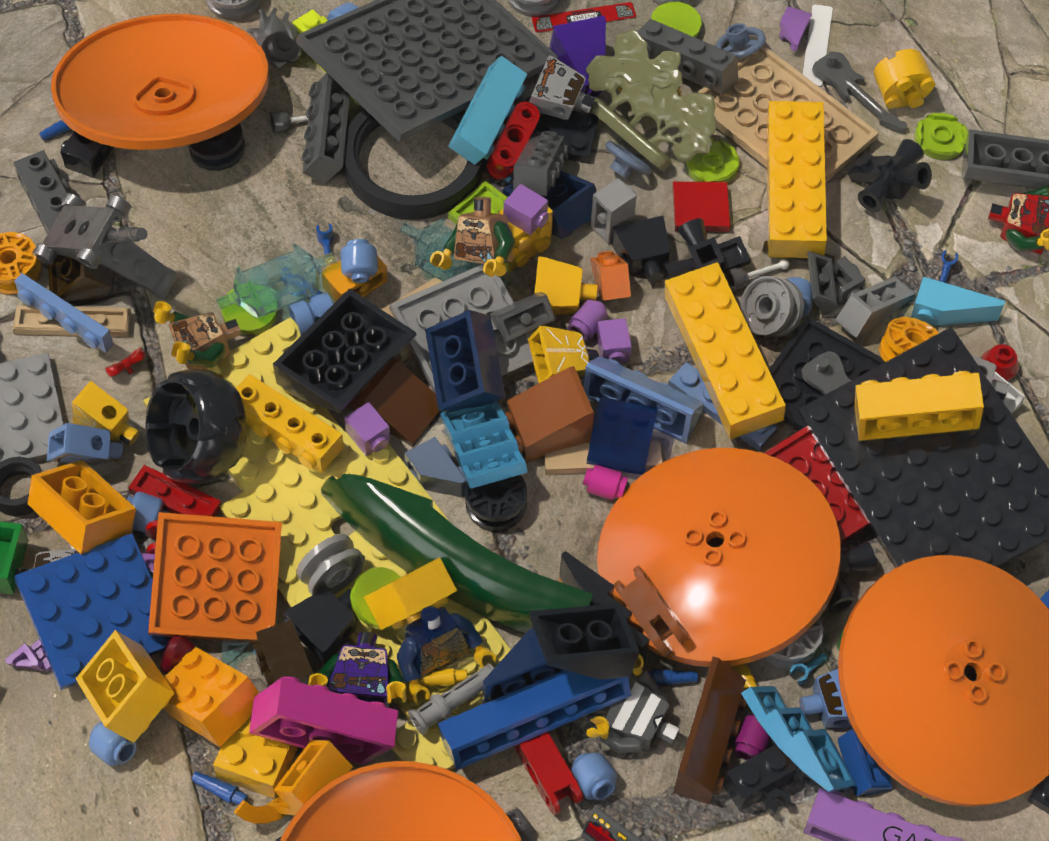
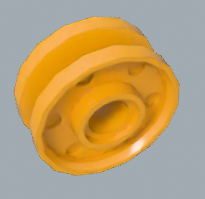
(16, 259)
(903, 335)

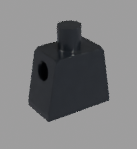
(643, 246)
(323, 622)

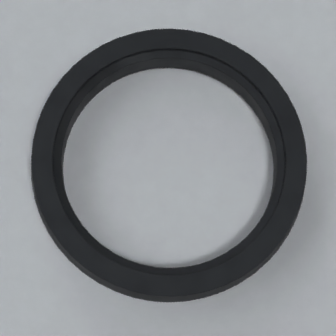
(399, 205)

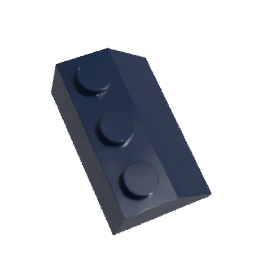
(465, 362)

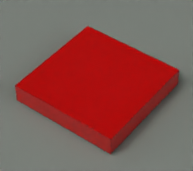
(701, 201)

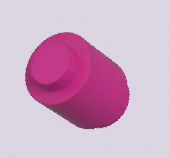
(605, 482)

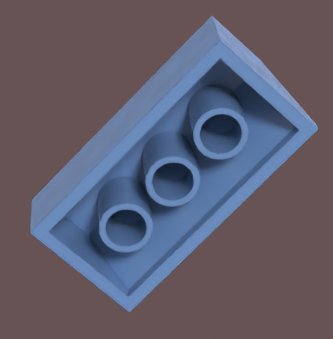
(676, 412)

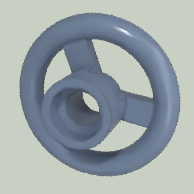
(739, 38)
(626, 161)

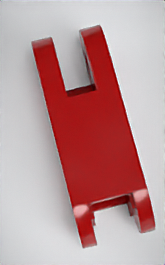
(506, 152)
(548, 771)

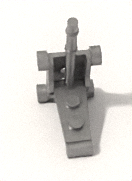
(104, 243)

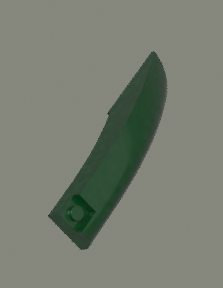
(415, 534)

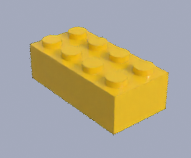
(918, 405)

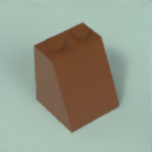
(551, 416)

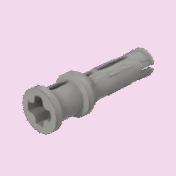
(442, 705)

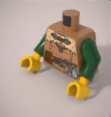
(479, 239)
(197, 339)

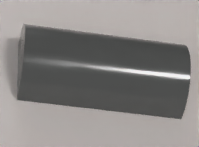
(1006, 159)

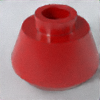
(1005, 360)

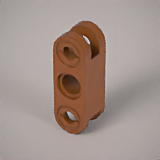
(651, 611)

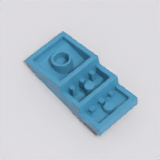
(483, 444)
(792, 733)

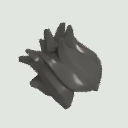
(277, 38)

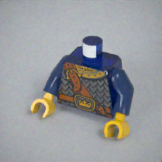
(434, 644)

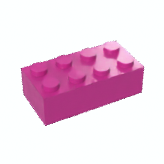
(303, 713)

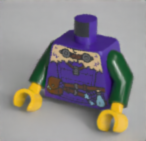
(362, 672)

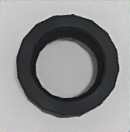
(9, 468)

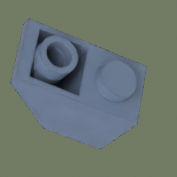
(434, 468)

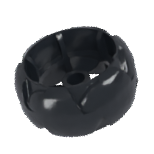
(216, 428)

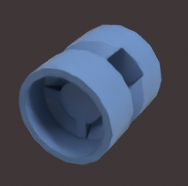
(306, 313)

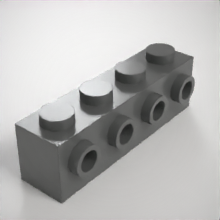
(699, 60)
(325, 129)
(541, 162)
(42, 186)

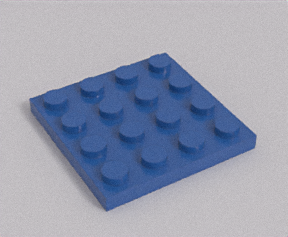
(86, 599)

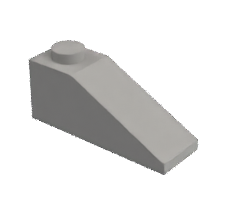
(873, 306)

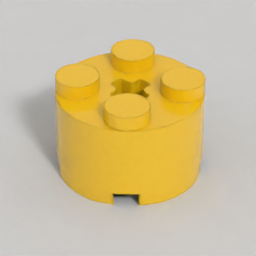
(904, 79)

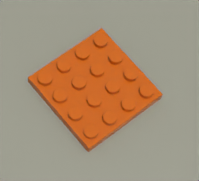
(214, 577)

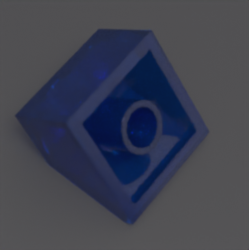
(622, 435)

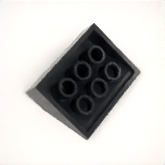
(341, 352)

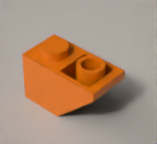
(611, 275)

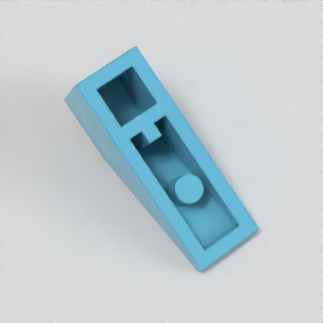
(952, 305)

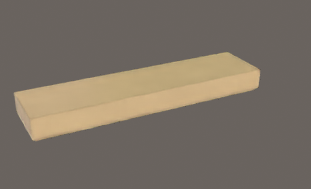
(30, 321)
(574, 459)

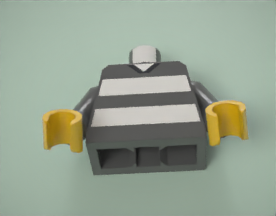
(636, 719)

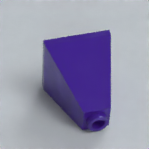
(579, 44)

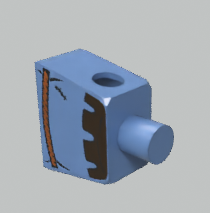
(83, 443)
(827, 702)

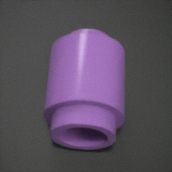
(587, 317)

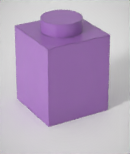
(526, 209)
(614, 340)
(367, 429)

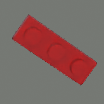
(177, 496)

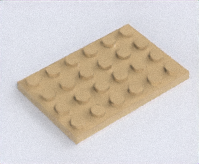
(766, 78)

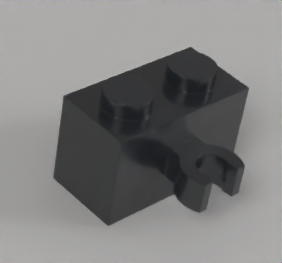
(761, 778)

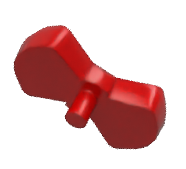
(136, 356)

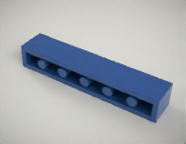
(527, 714)

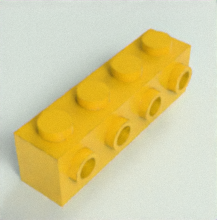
(289, 425)

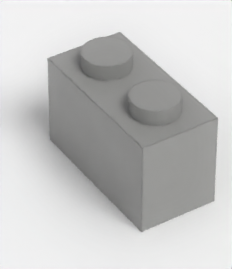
(612, 207)

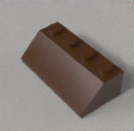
(710, 734)

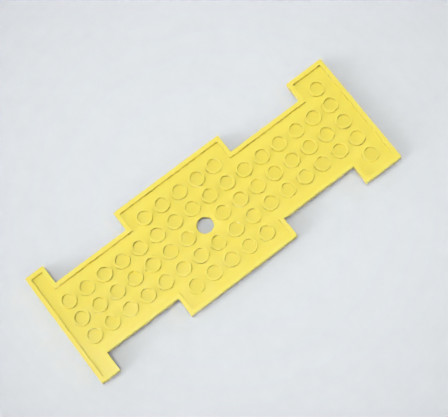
(285, 491)

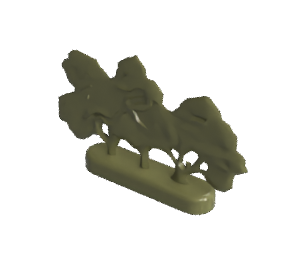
(652, 92)

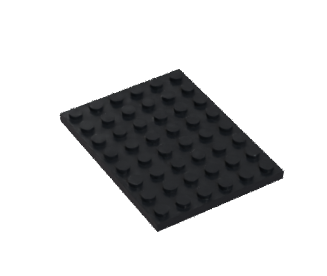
(945, 491)

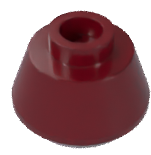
(176, 649)

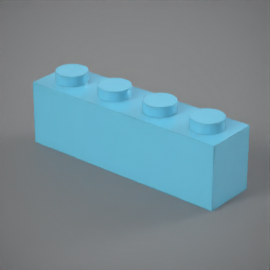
(488, 111)

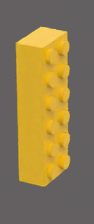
(796, 179)
(724, 351)

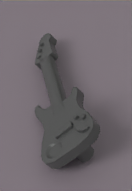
(836, 70)
(825, 372)

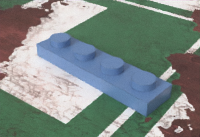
(70, 317)
(688, 381)

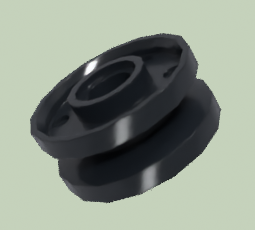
(219, 151)
(499, 513)

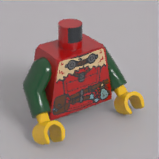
(1025, 220)

